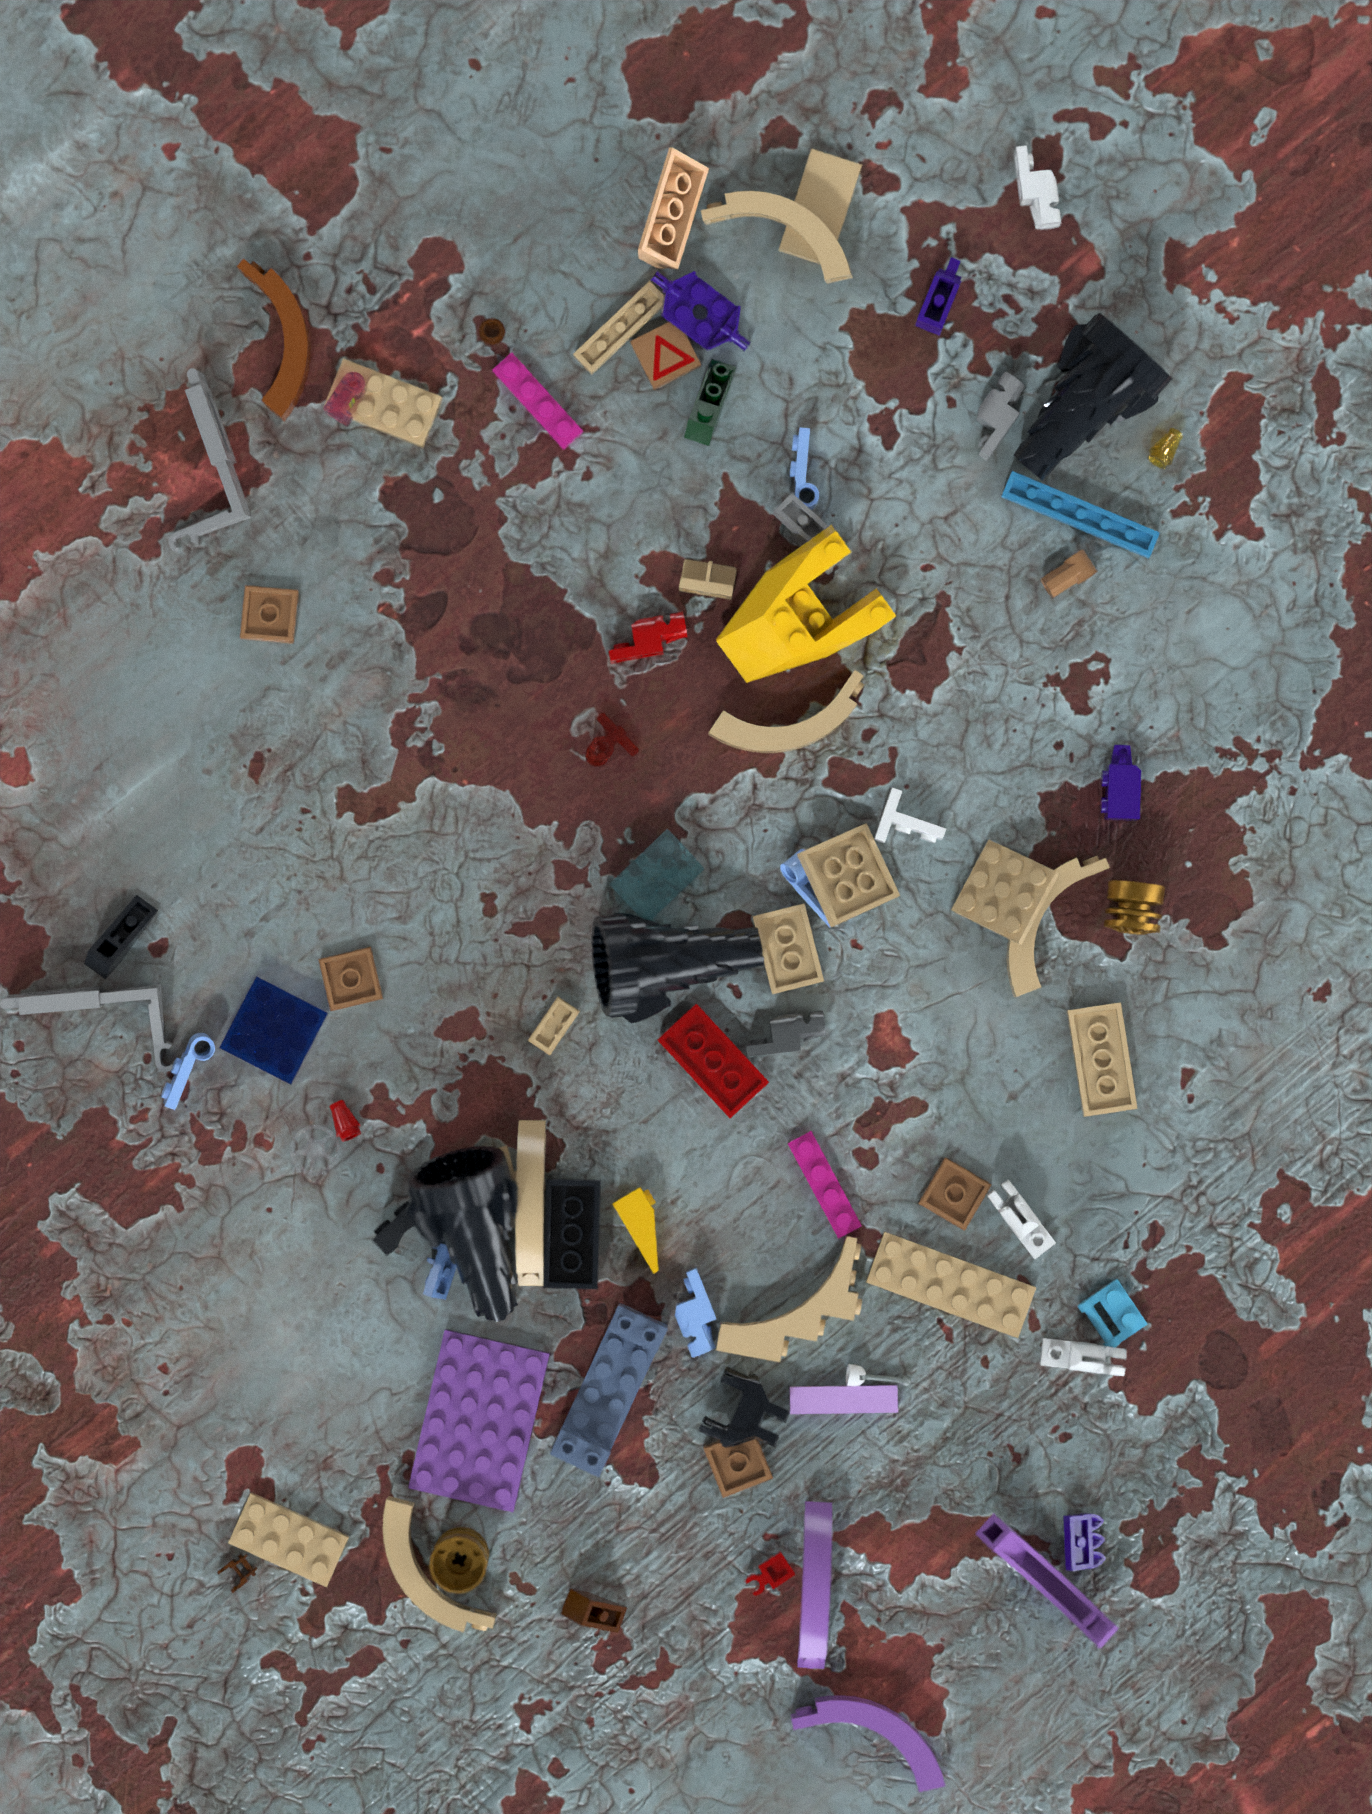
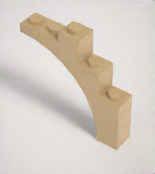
(832, 1299)

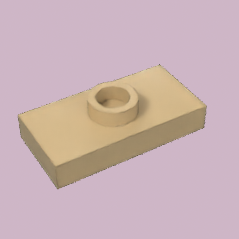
(553, 1025)

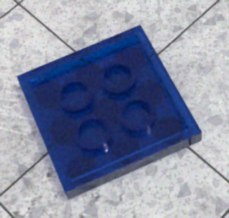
(274, 1030)

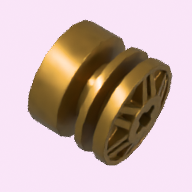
(1134, 906)
(453, 1573)

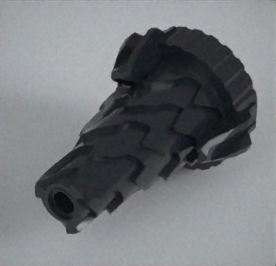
(1105, 383)
(643, 960)
(471, 1207)

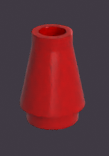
(344, 1121)

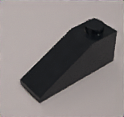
(120, 937)

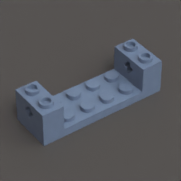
(609, 1389)

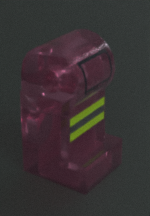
(344, 396)

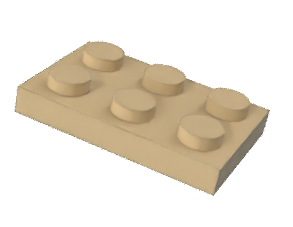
(788, 949)

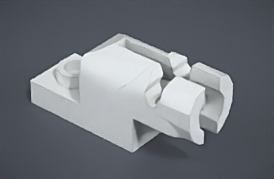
(1037, 189)
(1022, 1220)
(1081, 1356)

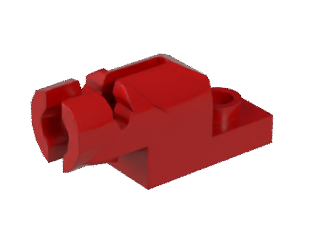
(648, 637)

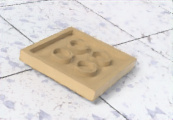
(848, 875)
(1005, 892)

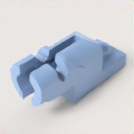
(695, 1314)

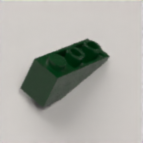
(709, 402)

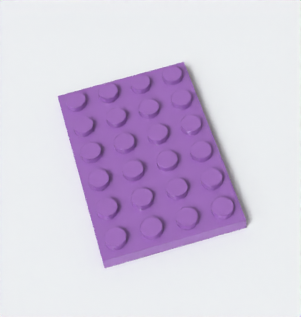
(479, 1420)

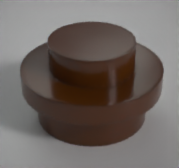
(492, 331)

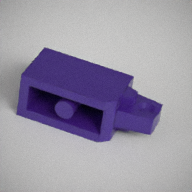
(939, 298)
(1121, 786)

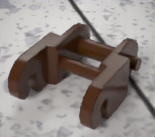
(232, 1564)

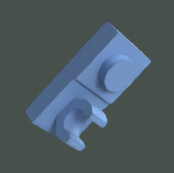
(440, 1275)

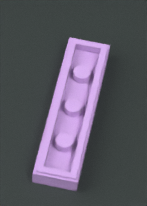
(843, 1399)

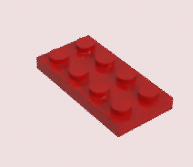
(713, 1061)

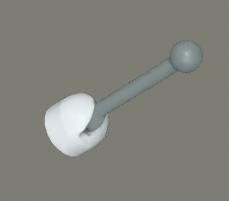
(856, 1376)

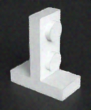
(904, 822)

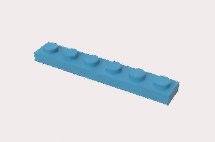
(1080, 514)

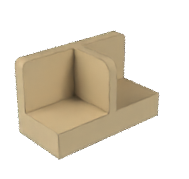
(707, 579)

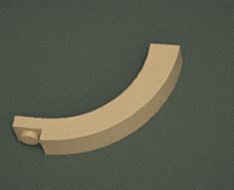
(788, 212)
(787, 738)
(1020, 958)
(530, 1211)
(413, 1580)

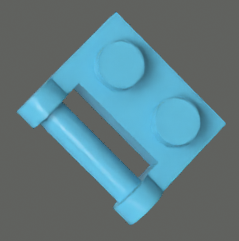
(1120, 1310)

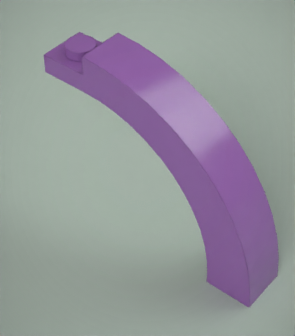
(1047, 1580)
(815, 1585)
(881, 1720)

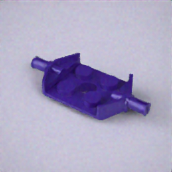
(721, 316)

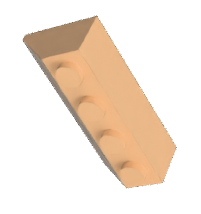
(672, 211)

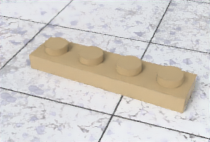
(620, 328)

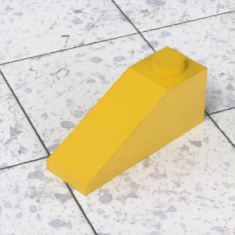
(639, 1218)

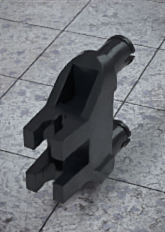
(749, 1414)

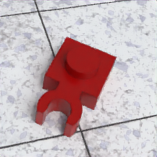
(773, 1571)

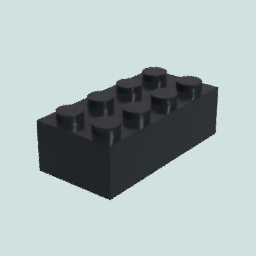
(572, 1233)

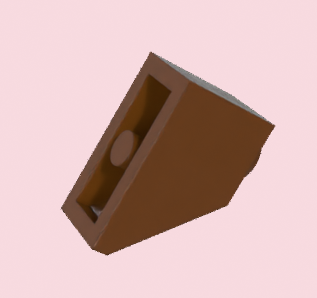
(593, 1611)

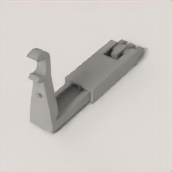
(220, 456)
(94, 998)

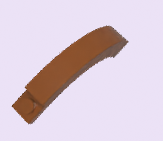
(296, 357)

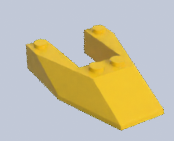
(785, 621)

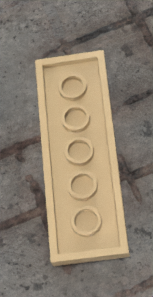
(951, 1284)

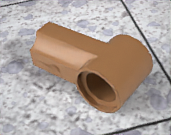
(1074, 570)

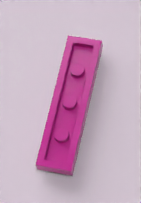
(537, 401)
(824, 1184)

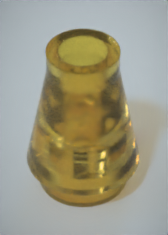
(1164, 450)

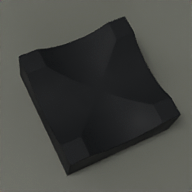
(390, 1233)

